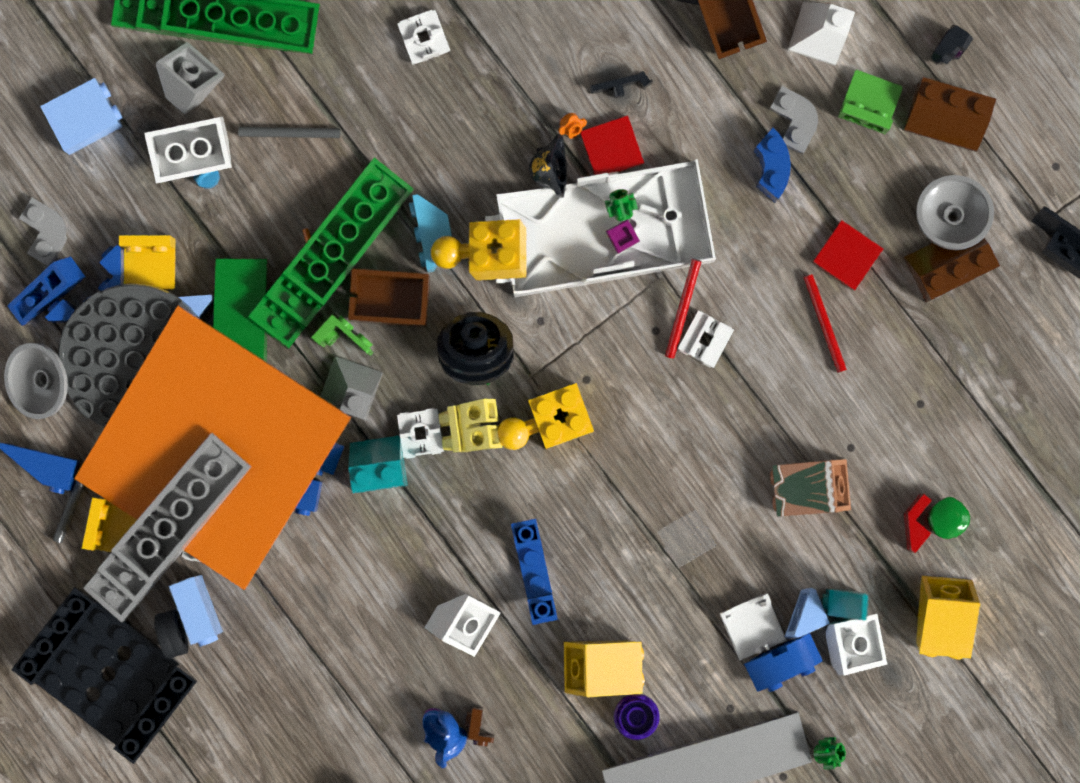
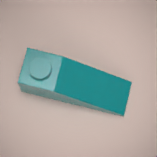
(845, 604)

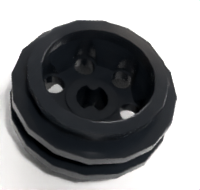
(474, 337)

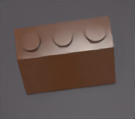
(949, 114)
(942, 269)

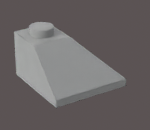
(187, 77)
(351, 387)

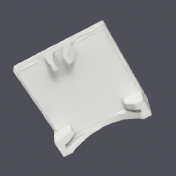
(752, 626)

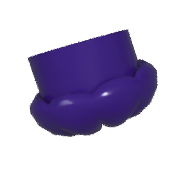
(636, 716)

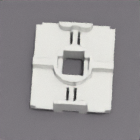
(431, 24)
(701, 325)
(407, 425)

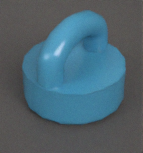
(207, 180)

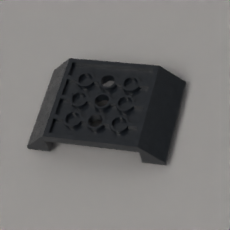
(71, 658)

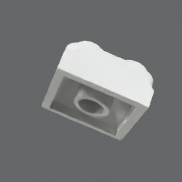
(855, 645)

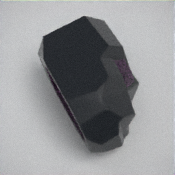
(951, 46)

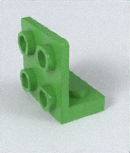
(870, 102)
(329, 334)

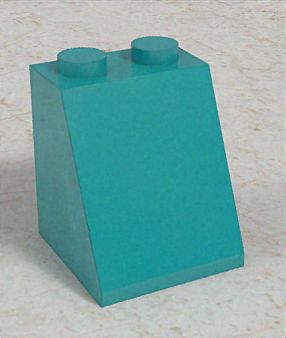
(377, 464)

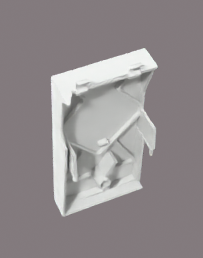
(569, 236)

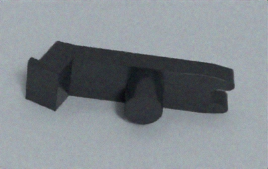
(618, 84)

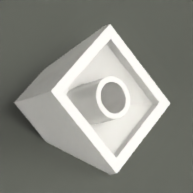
(821, 31)
(463, 623)

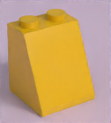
(947, 617)
(603, 668)

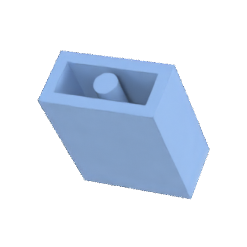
(82, 115)
(196, 610)

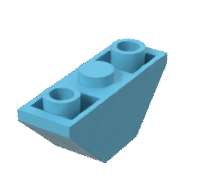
(431, 225)

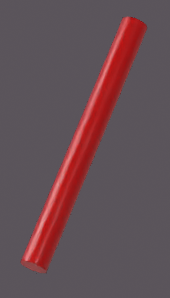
(683, 308)
(825, 323)

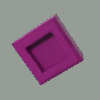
(622, 236)

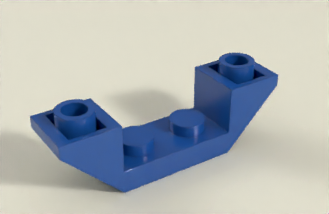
(114, 263)
(534, 571)

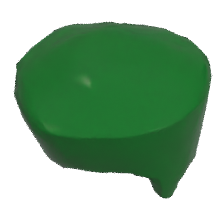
(948, 518)

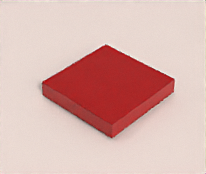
(612, 147)
(847, 255)

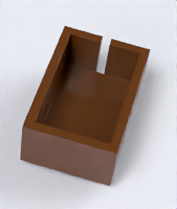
(732, 23)
(389, 298)

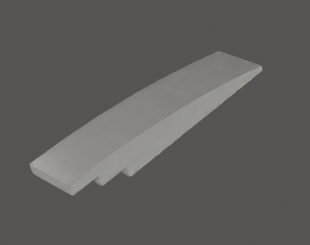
(167, 527)
(722, 758)

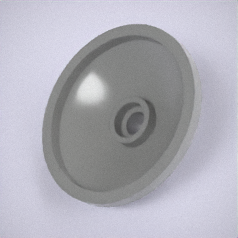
(957, 197)
(35, 380)

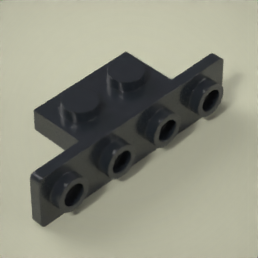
(1064, 240)

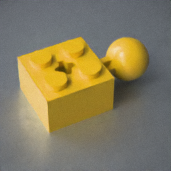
(483, 241)
(514, 432)

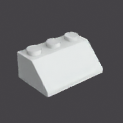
(189, 149)

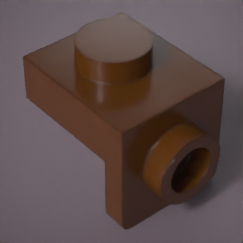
(473, 721)

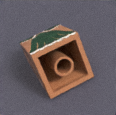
(811, 488)

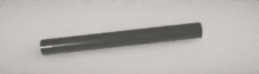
(290, 132)

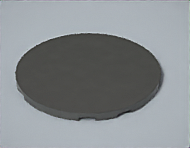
(109, 343)

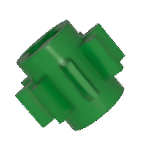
(621, 204)
(829, 753)

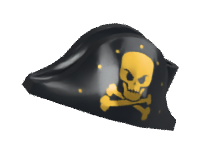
(549, 166)

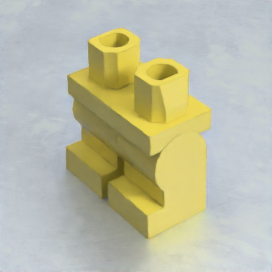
(466, 426)

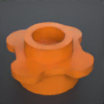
(571, 125)

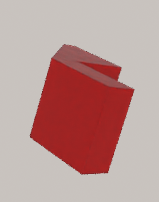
(914, 531)

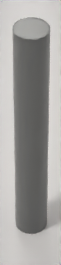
(68, 512)

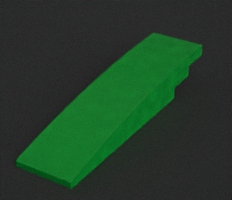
(249, 23)
(330, 253)
(238, 290)

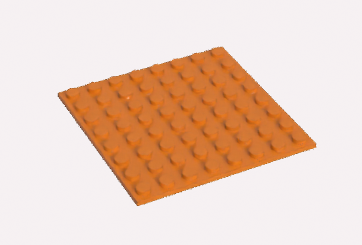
(202, 386)

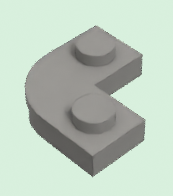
(802, 117)
(51, 228)

